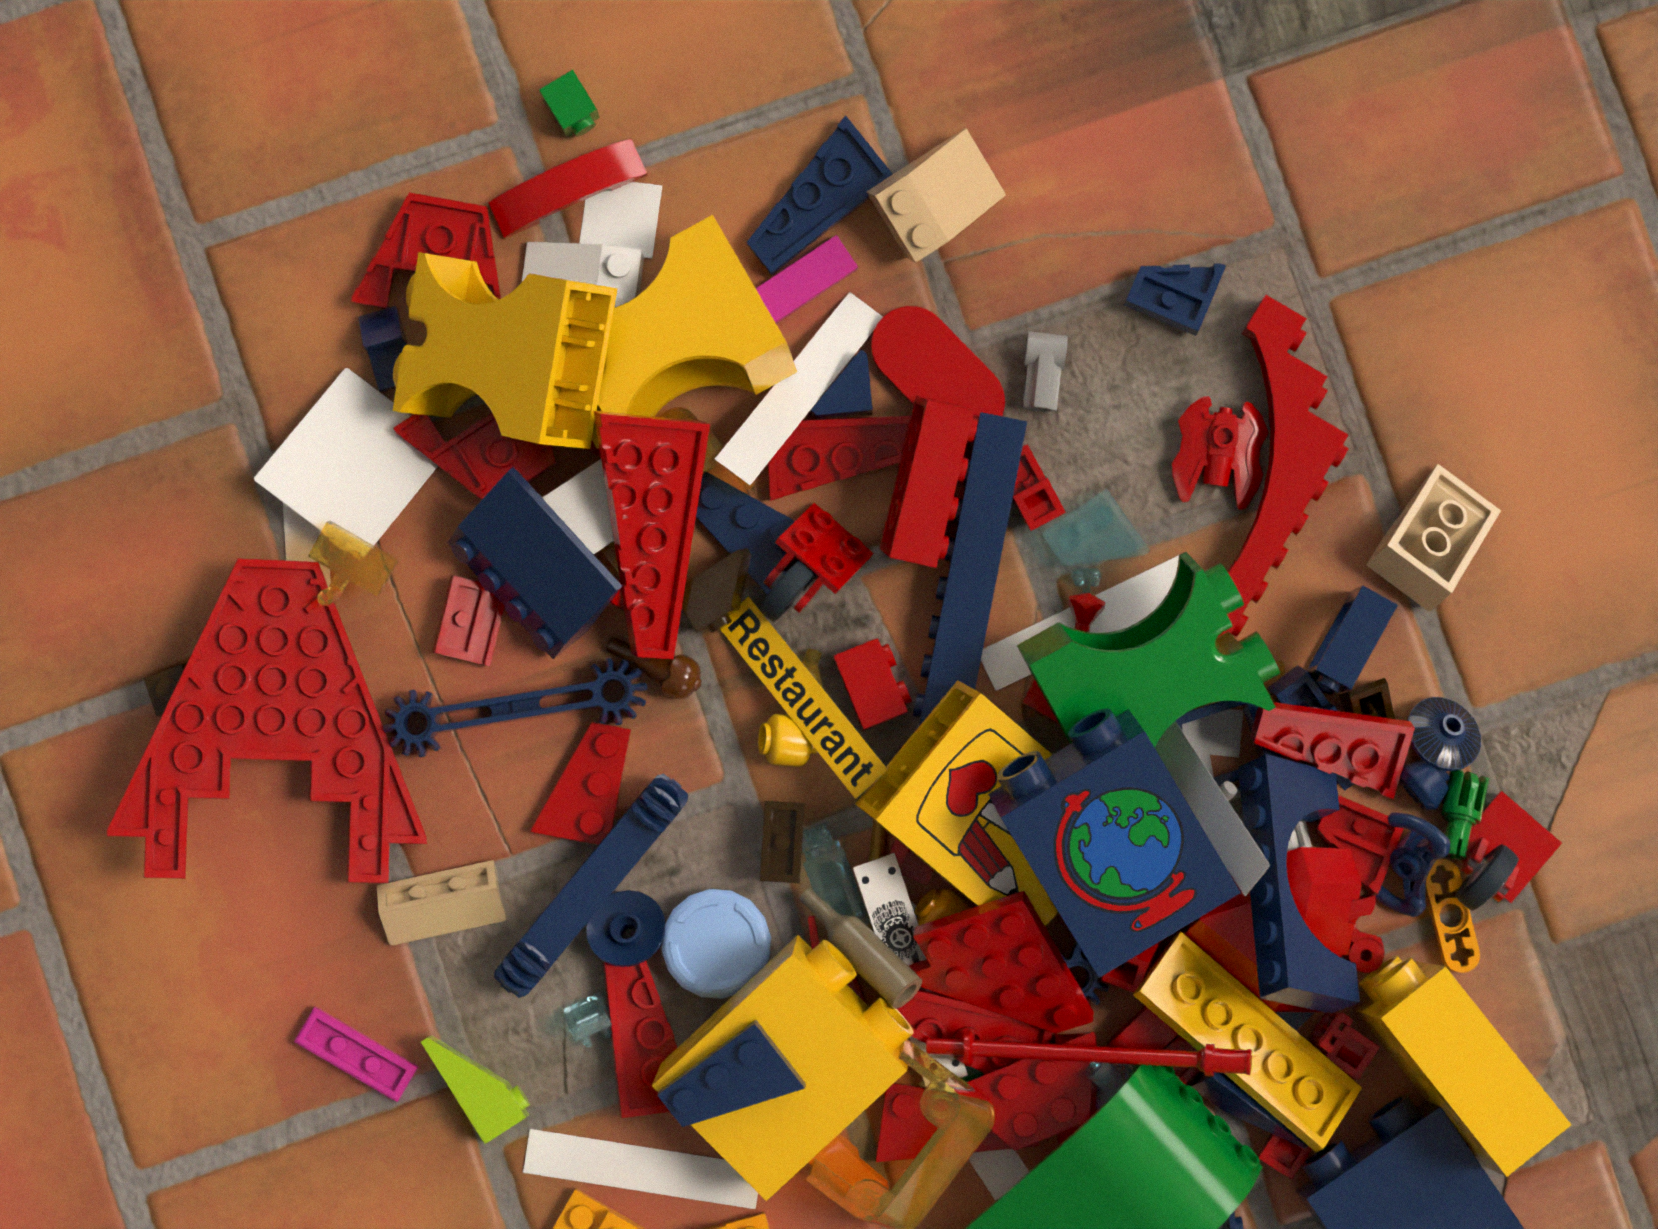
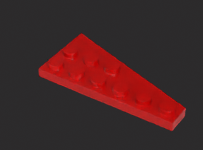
(652, 500)

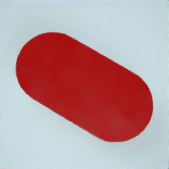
(930, 361)

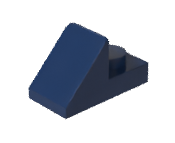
(384, 341)

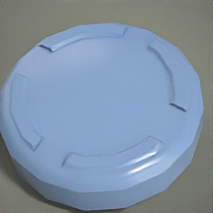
(715, 943)

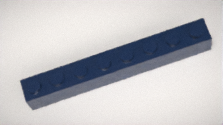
(973, 560)

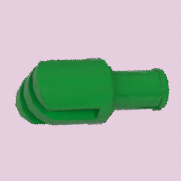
(1463, 809)

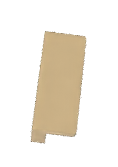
(440, 903)

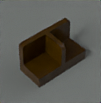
(782, 842)

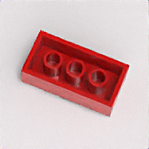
(927, 481)

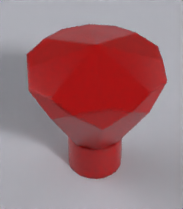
(1085, 610)

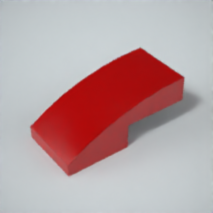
(1034, 493)

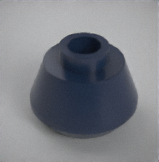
(1424, 784)

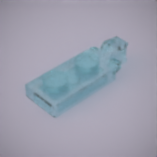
(831, 874)

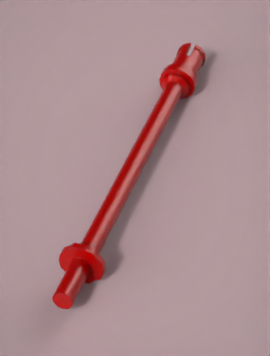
(1207, 1059)

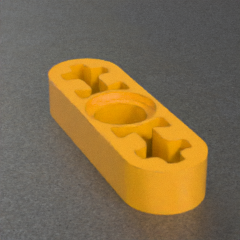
(1449, 946)

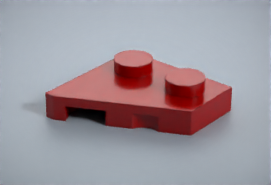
(1366, 835)

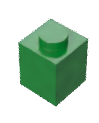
(570, 104)

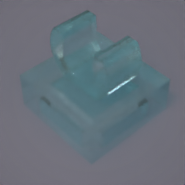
(588, 1018)

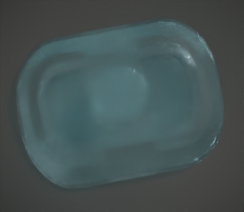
(1086, 577)

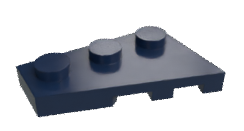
(742, 523)
(731, 1078)

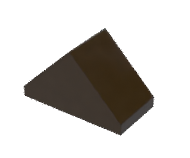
(1369, 699)

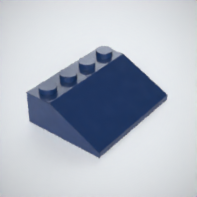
(533, 564)

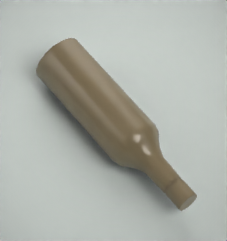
(866, 953)

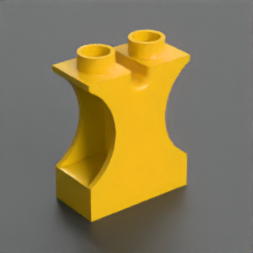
(692, 330)
(527, 355)

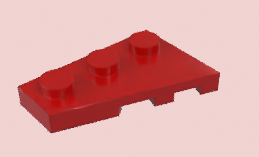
(589, 788)

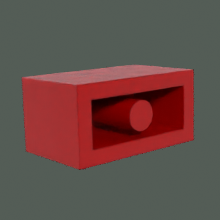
(872, 684)

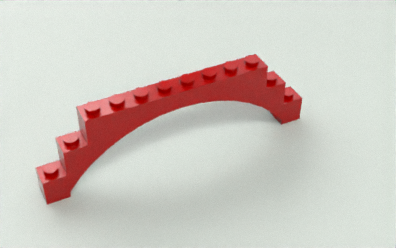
(1298, 459)

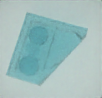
(1094, 534)

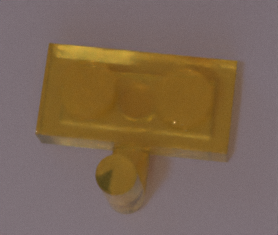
(351, 561)

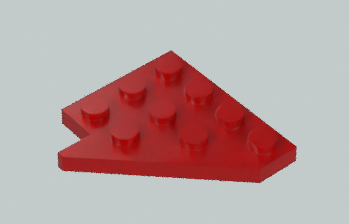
(1002, 963)

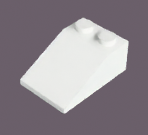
(588, 263)

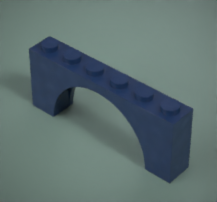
(1289, 958)

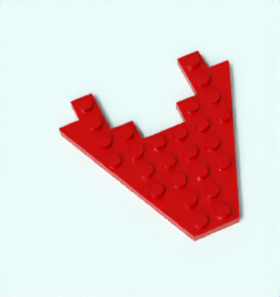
(277, 686)

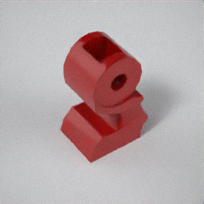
(1365, 948)

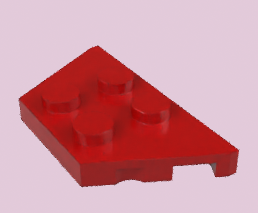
(1038, 1097)

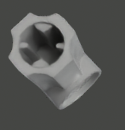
(1044, 361)

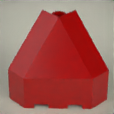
(1323, 891)

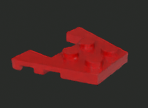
(433, 228)
(477, 454)

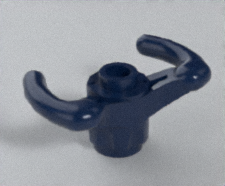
(1412, 862)

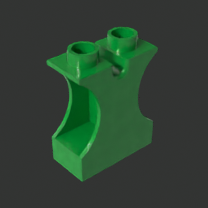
(1158, 664)

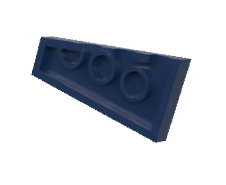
(819, 197)

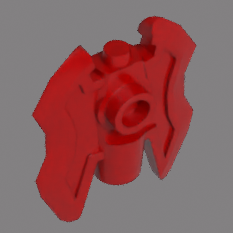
(1220, 445)

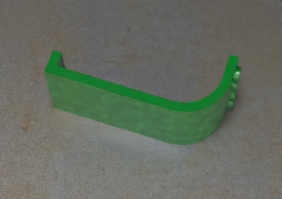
(1135, 1164)

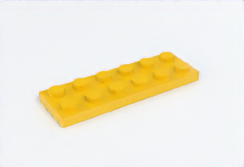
(1215, 1008)

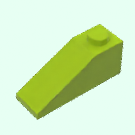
(481, 1093)

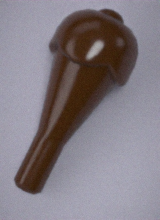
(675, 676)

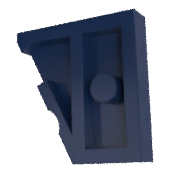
(1175, 294)

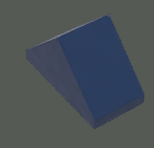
(848, 394)

